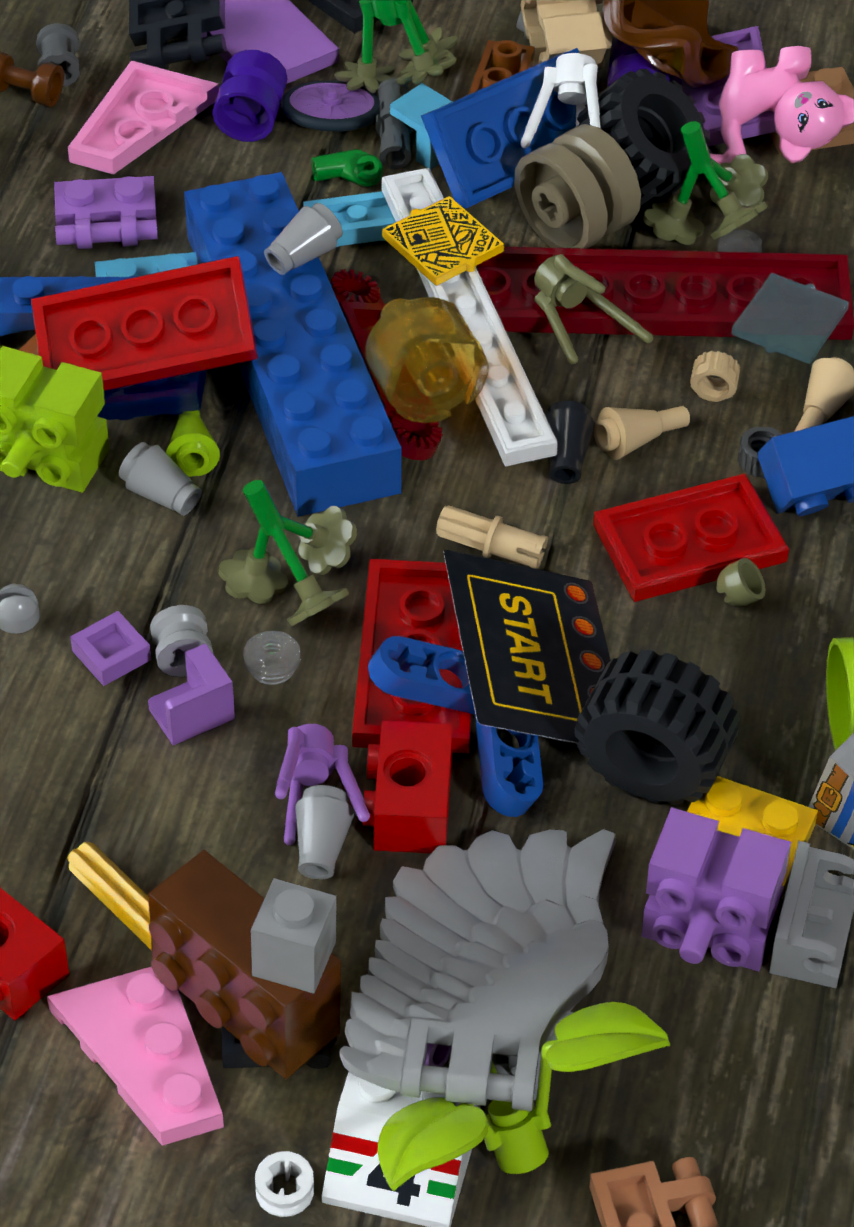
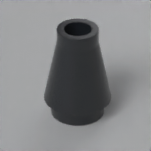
(573, 432)

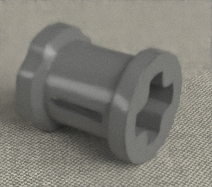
(58, 46)

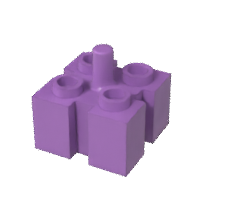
(714, 890)

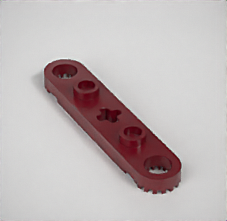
(361, 318)

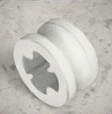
(288, 1164)

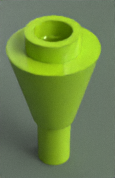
(193, 445)

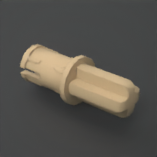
(491, 536)

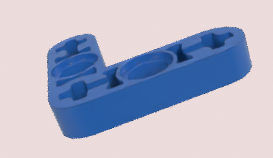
(412, 672)

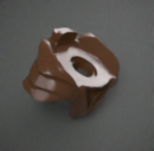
(671, 37)

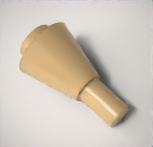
(827, 391)
(626, 429)

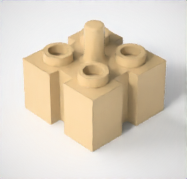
(566, 25)

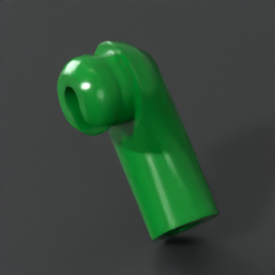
(350, 165)

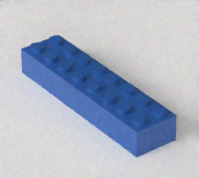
(308, 373)

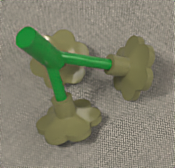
(734, 189)
(323, 544)

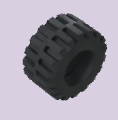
(646, 121)
(657, 727)

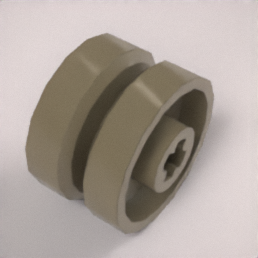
(577, 188)

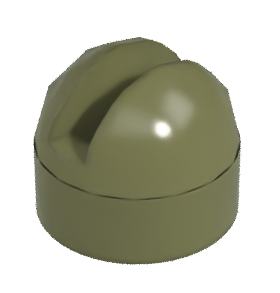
(741, 583)

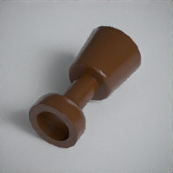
(44, 83)

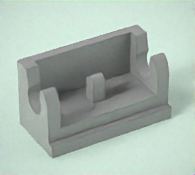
(814, 917)

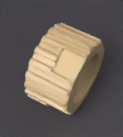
(719, 365)

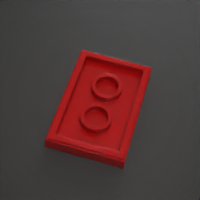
(688, 536)

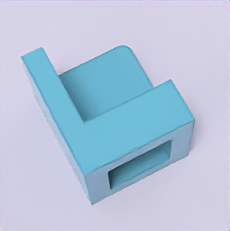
(409, 111)

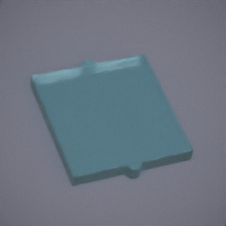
(790, 318)

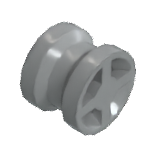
(174, 633)

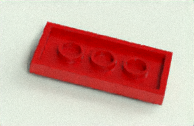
(150, 324)
(412, 603)

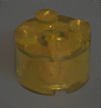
(426, 358)

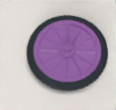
(330, 106)

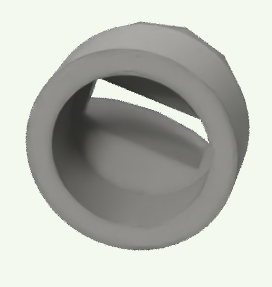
(18, 608)

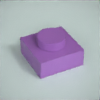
(110, 648)

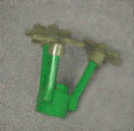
(426, 57)

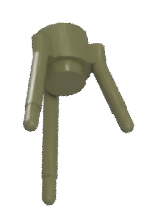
(566, 287)

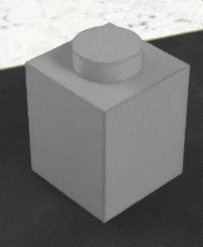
(293, 935)

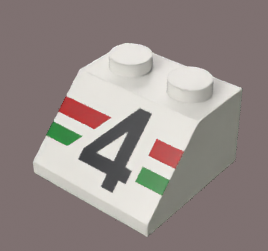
(354, 1170)

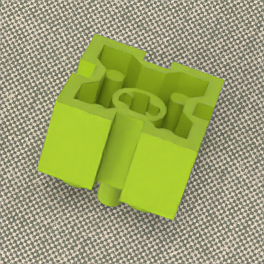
(50, 420)

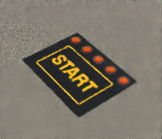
(527, 644)

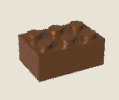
(204, 949)

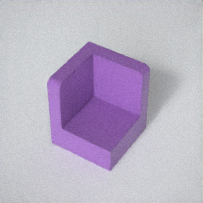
(197, 704)

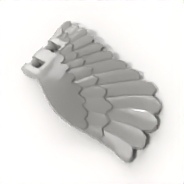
(482, 960)

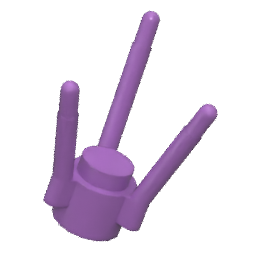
(309, 762)

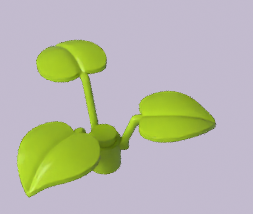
(439, 1131)

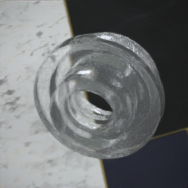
(272, 656)

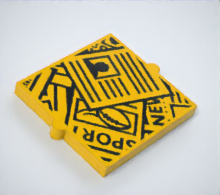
(442, 240)

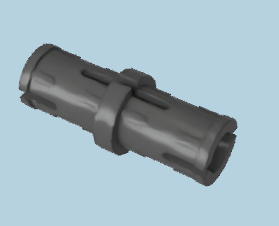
(392, 131)

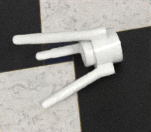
(576, 85)

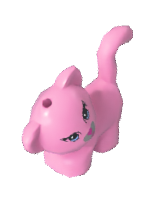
(804, 112)

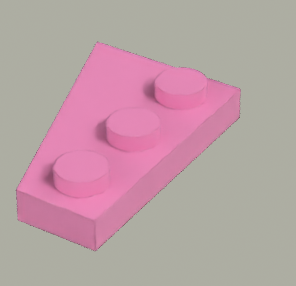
(137, 115)
(146, 1048)

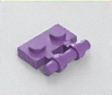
(105, 211)

